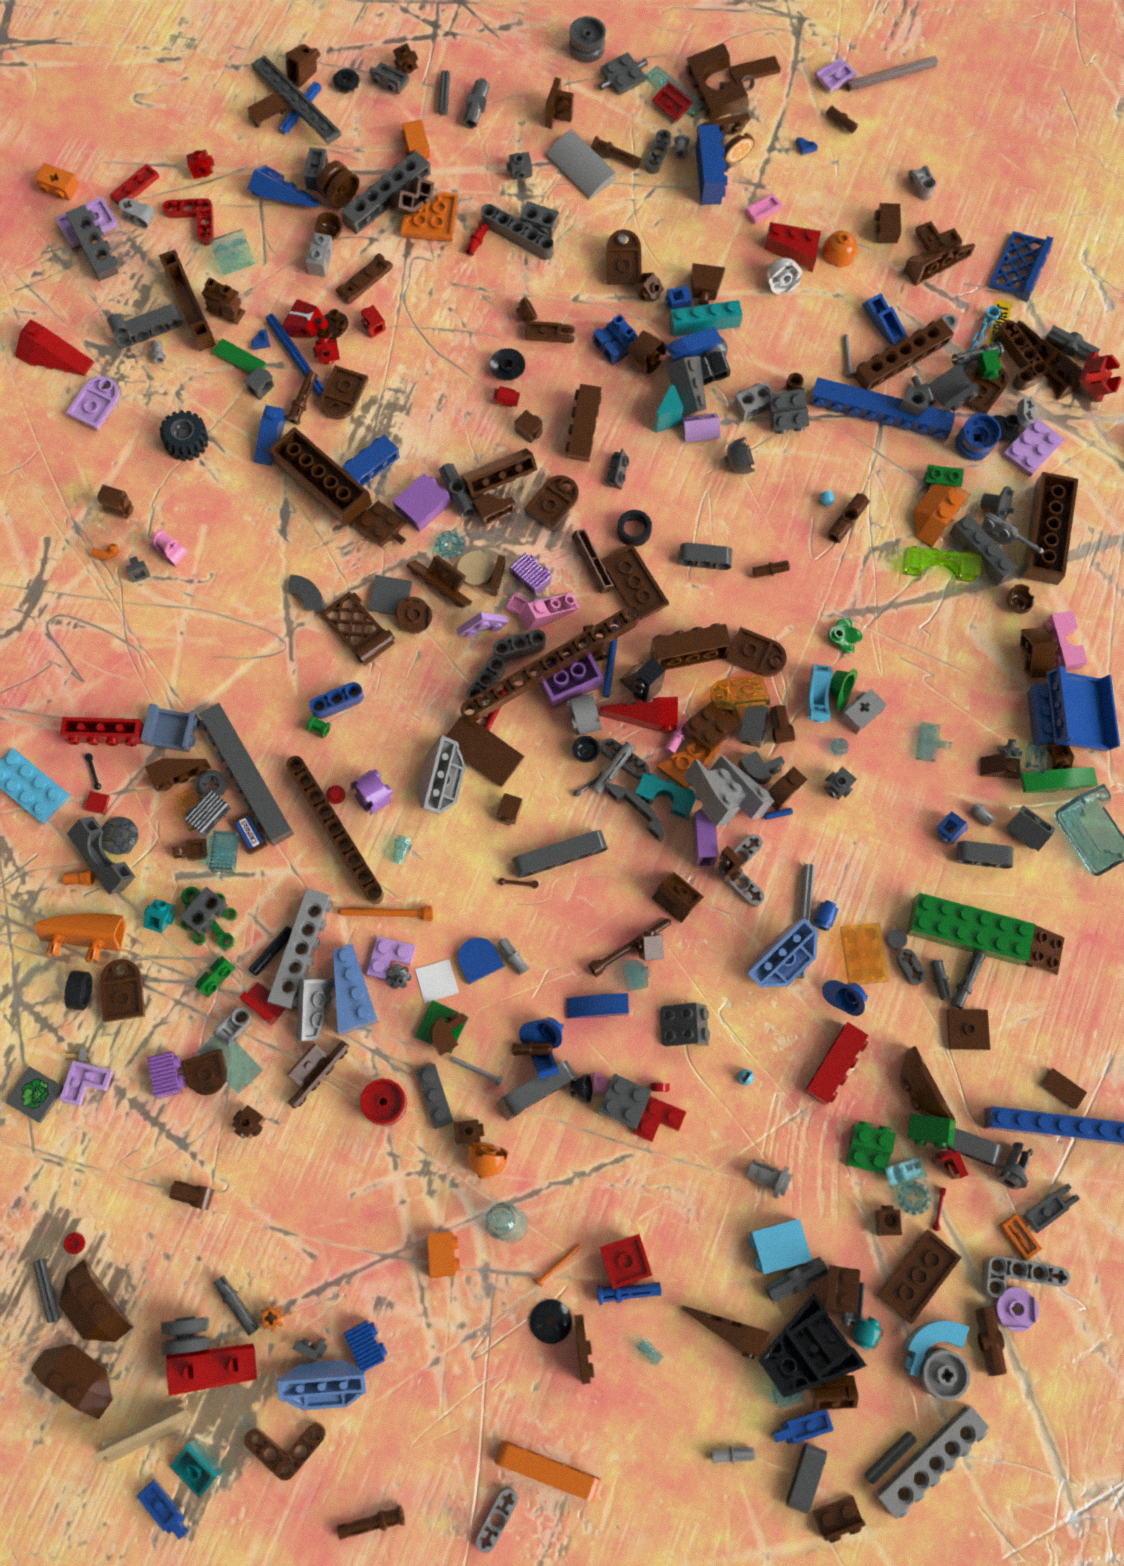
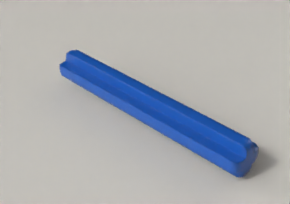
(292, 118)

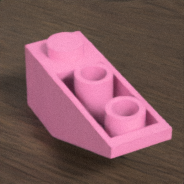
(545, 611)

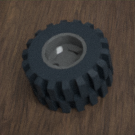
(184, 435)

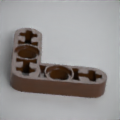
(281, 1456)

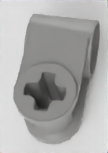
(922, 182)
(136, 212)
(232, 1027)

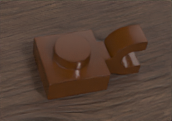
(194, 850)

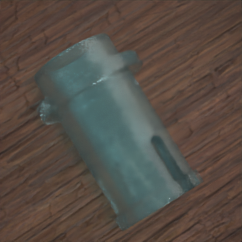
(650, 1352)

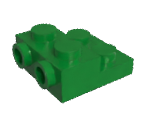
(870, 1147)

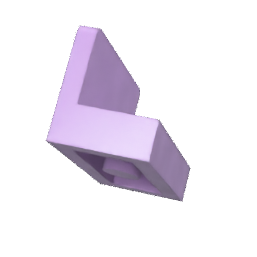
(701, 427)

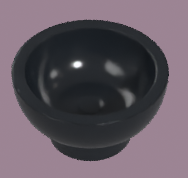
(585, 749)
(582, 1088)

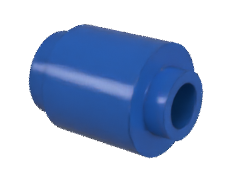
(825, 915)

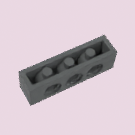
(78, 219)

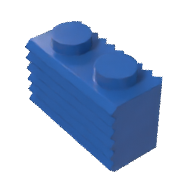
(365, 1345)

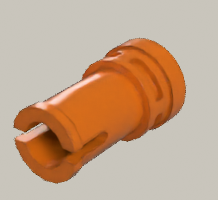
(83, 878)

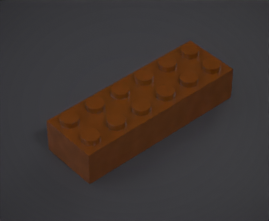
(320, 476)
(1050, 528)

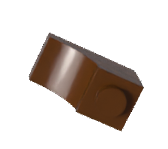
(491, 508)

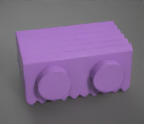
(531, 574)
(165, 1074)

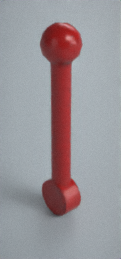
(936, 1226)

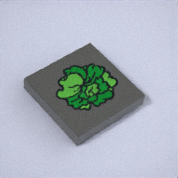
(34, 1094)

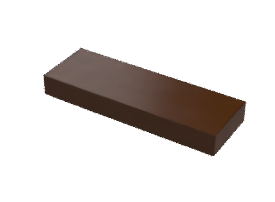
(756, 68)

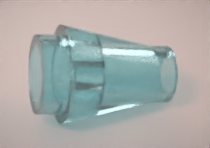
(401, 849)

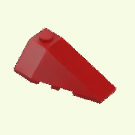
(44, 348)
(655, 715)

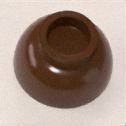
(526, 310)

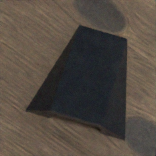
(809, 1351)

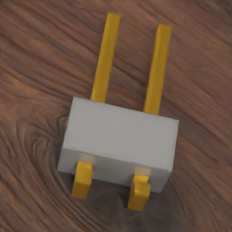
(82, 1055)

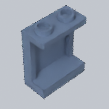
(169, 729)

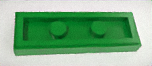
(238, 357)

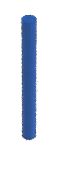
(610, 667)

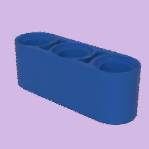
(332, 708)

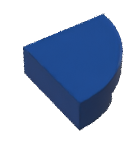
(805, 146)
(261, 340)

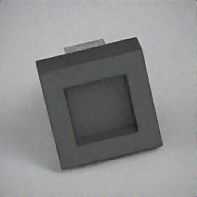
(137, 570)

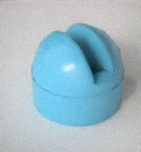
(827, 498)
(742, 1073)

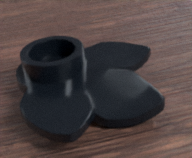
(1008, 431)

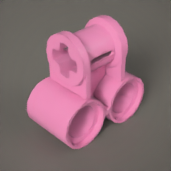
(168, 547)

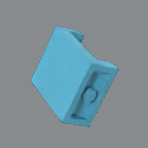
(779, 1246)

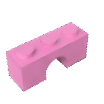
(1067, 655)

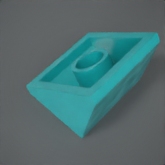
(669, 412)
(196, 1468)

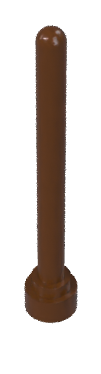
(598, 966)

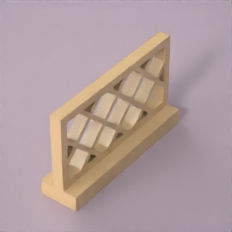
(144, 1433)

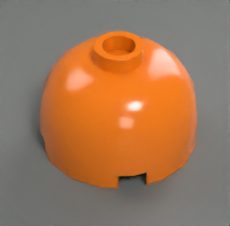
(840, 248)
(486, 1160)

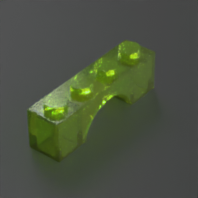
(963, 565)

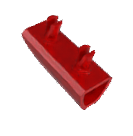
(210, 1368)

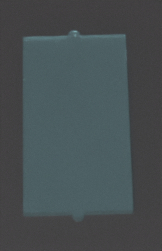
(240, 1065)

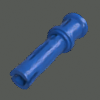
(607, 1294)

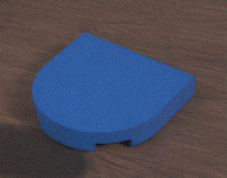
(478, 959)

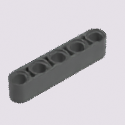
(517, 232)
(559, 854)

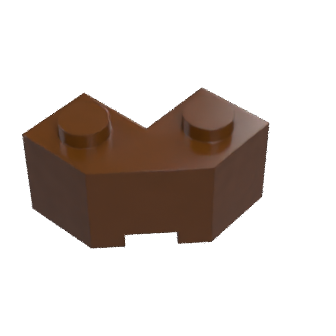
(408, 202)

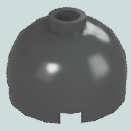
(740, 457)

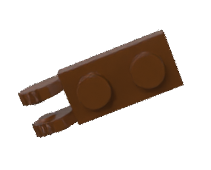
(549, 332)

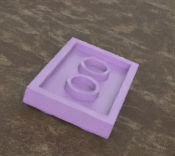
(103, 217)
(1033, 447)

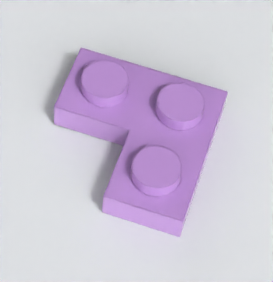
(480, 622)
(387, 951)
(81, 1076)

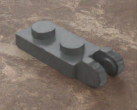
(1049, 1209)

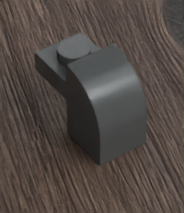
(757, 770)

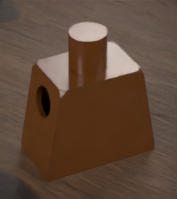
(301, 64)
(706, 282)

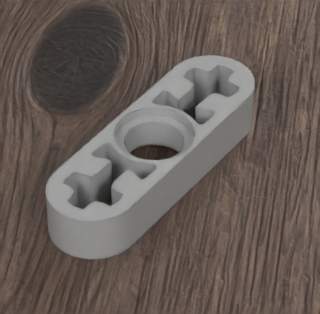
(483, 1532)

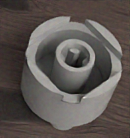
(584, 714)

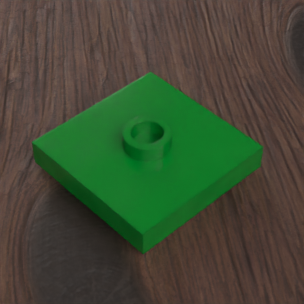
(434, 1011)

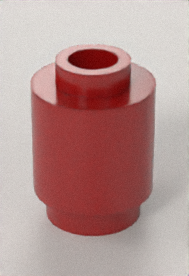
(506, 396)

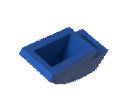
(884, 319)
(598, 1006)

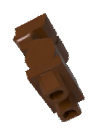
(222, 301)

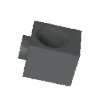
(259, 382)
(911, 396)

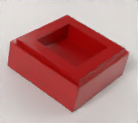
(97, 803)

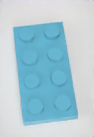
(30, 786)

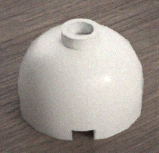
(783, 275)

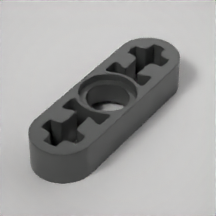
(658, 157)
(639, 762)

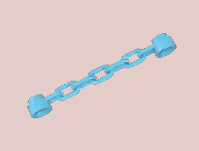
(991, 310)

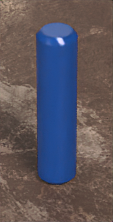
(779, 813)

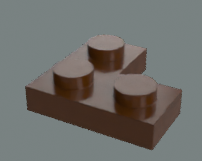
(934, 241)

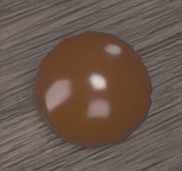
(328, 224)
(1020, 599)

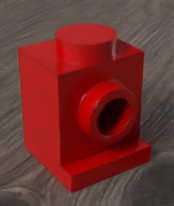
(372, 321)

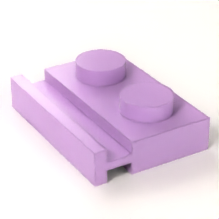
(835, 75)

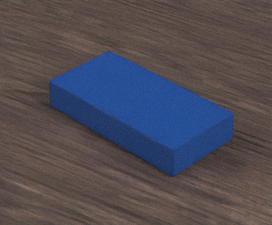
(545, 1065)

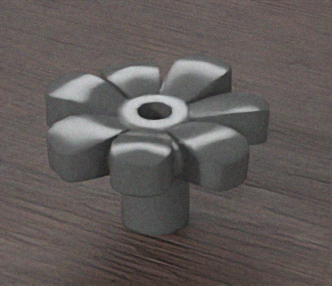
(1010, 749)
(398, 976)

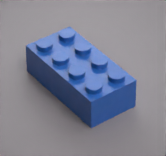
(710, 164)

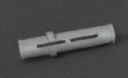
(600, 785)

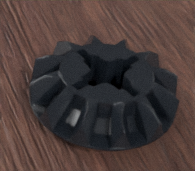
(348, 75)

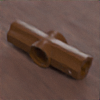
(853, 511)
(991, 1341)

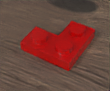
(658, 1113)

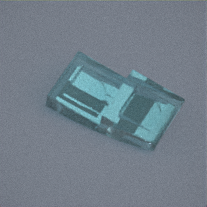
(905, 1172)

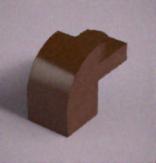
(785, 787)
(441, 1032)

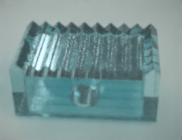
(223, 851)

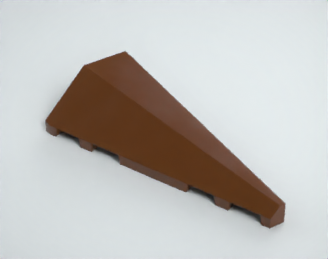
(1062, 372)

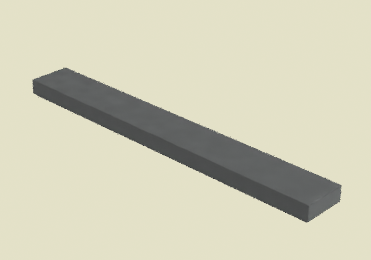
(296, 100)

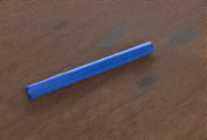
(292, 350)

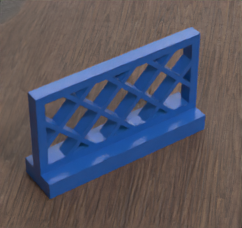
(1033, 272)

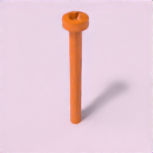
(539, 1280)

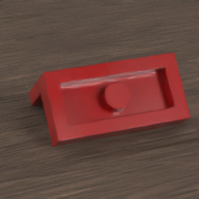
(257, 1000)

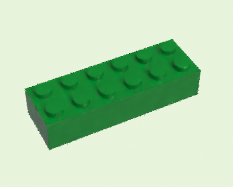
(970, 929)

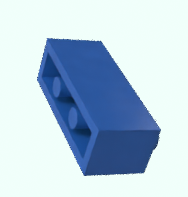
(372, 460)
(1040, 714)

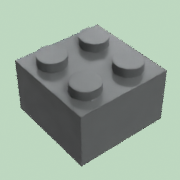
(624, 1102)

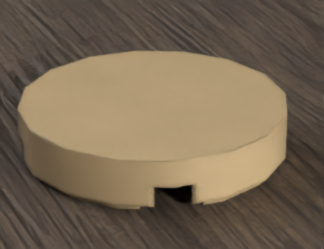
(477, 568)

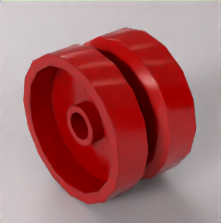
(389, 1113)

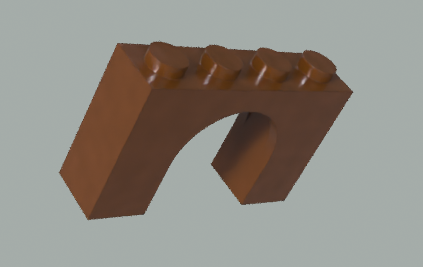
(716, 102)

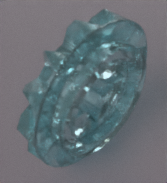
(443, 540)
(920, 1191)

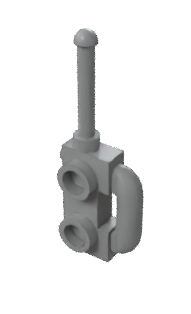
(1006, 532)

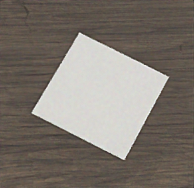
(436, 981)

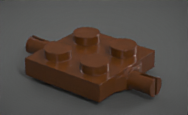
(380, 524)

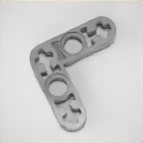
(755, 889)

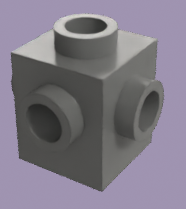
(519, 165)
(839, 783)

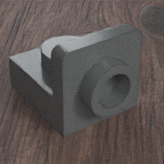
(306, 1348)

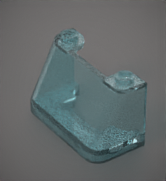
(1092, 830)

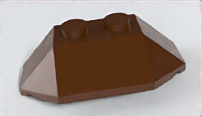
(922, 1087)
(91, 1306)
(75, 1379)

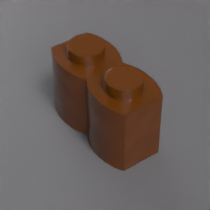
(115, 501)

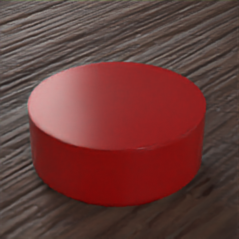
(660, 1087)

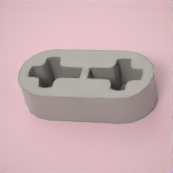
(1026, 412)

